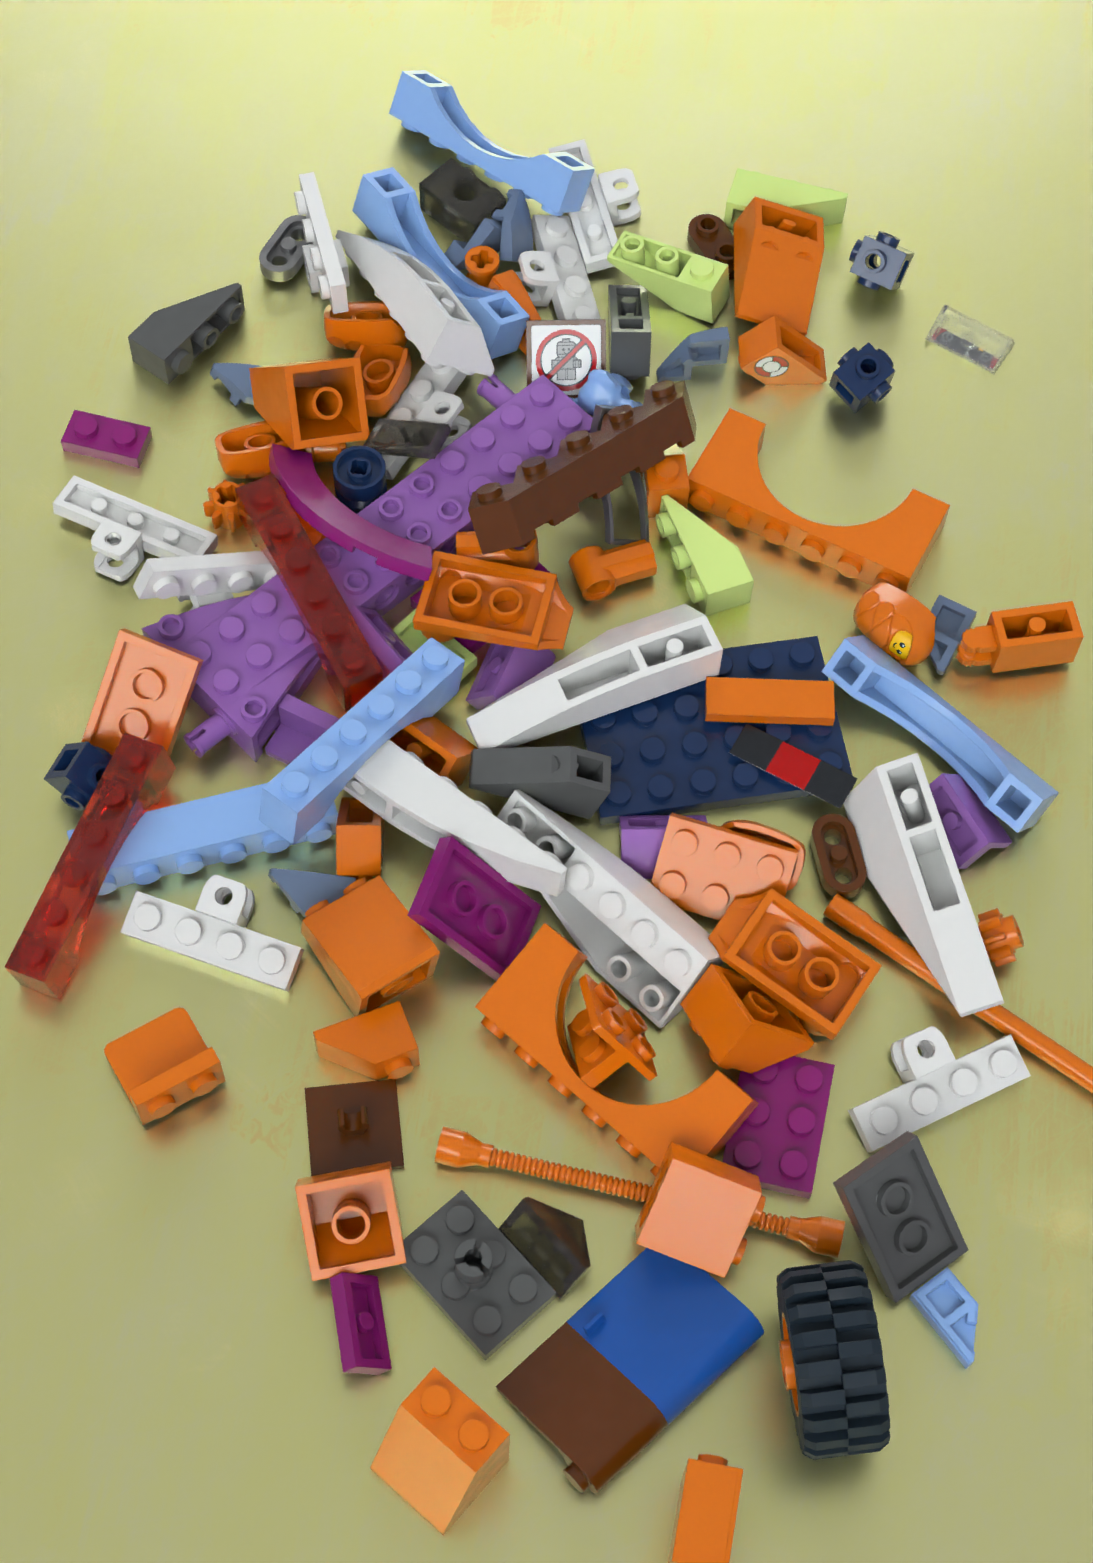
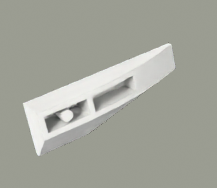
(421, 305)
(604, 677)
(432, 807)
(920, 881)
(617, 916)

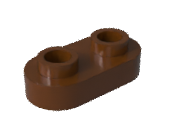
(712, 239)
(840, 858)

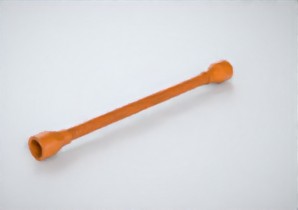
(461, 1149)

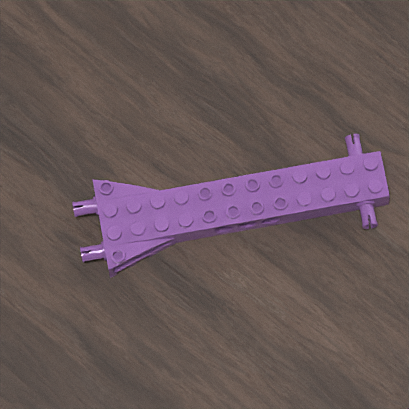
(258, 643)

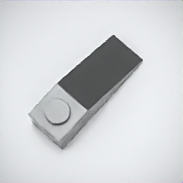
(629, 331)

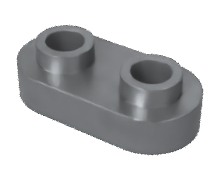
(284, 250)

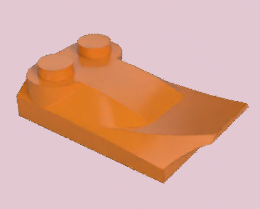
(492, 604)
(794, 960)

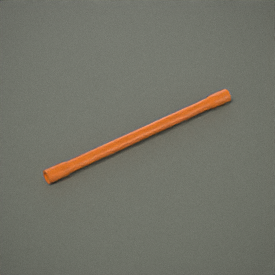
(862, 925)

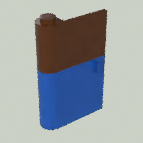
(629, 1364)

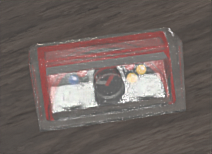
(970, 339)

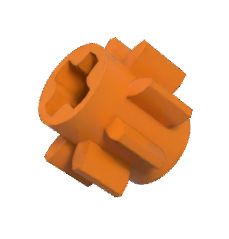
(223, 506)
(1000, 936)

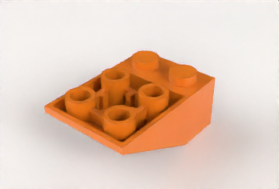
(776, 263)

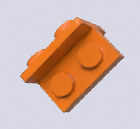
(608, 1036)

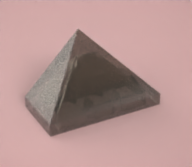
(408, 438)
(549, 1242)

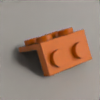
(164, 1065)

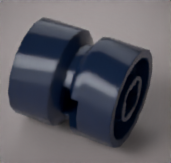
(359, 477)

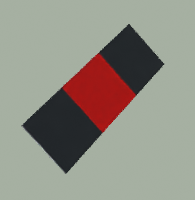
(793, 765)

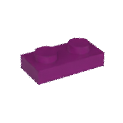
(106, 438)
(360, 1323)

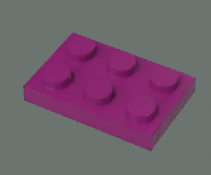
(473, 908)
(786, 1128)

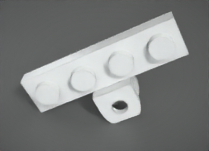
(599, 209)
(325, 258)
(558, 270)
(429, 400)
(128, 528)
(203, 577)
(215, 932)
(935, 1084)

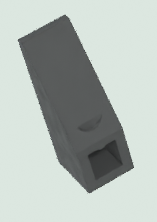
(179, 333)
(555, 776)

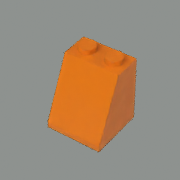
(312, 401)
(369, 945)
(440, 1451)

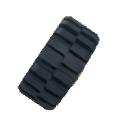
(833, 1360)

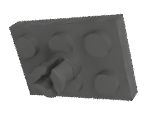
(901, 1216)
(475, 1275)

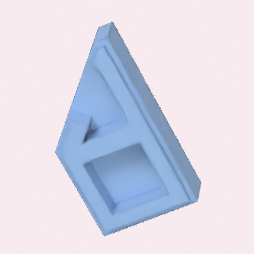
(950, 1313)

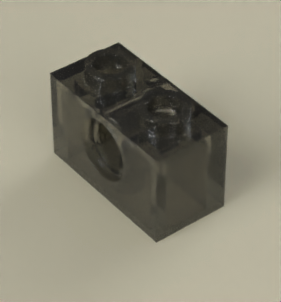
(458, 199)

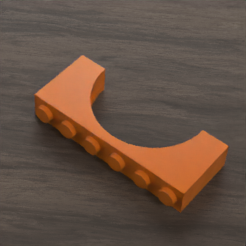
(883, 550)
(531, 1008)

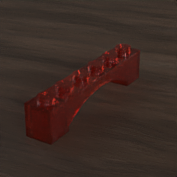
(334, 632)
(52, 937)

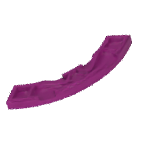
(338, 523)

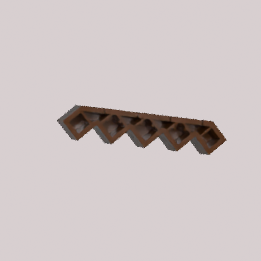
(583, 468)

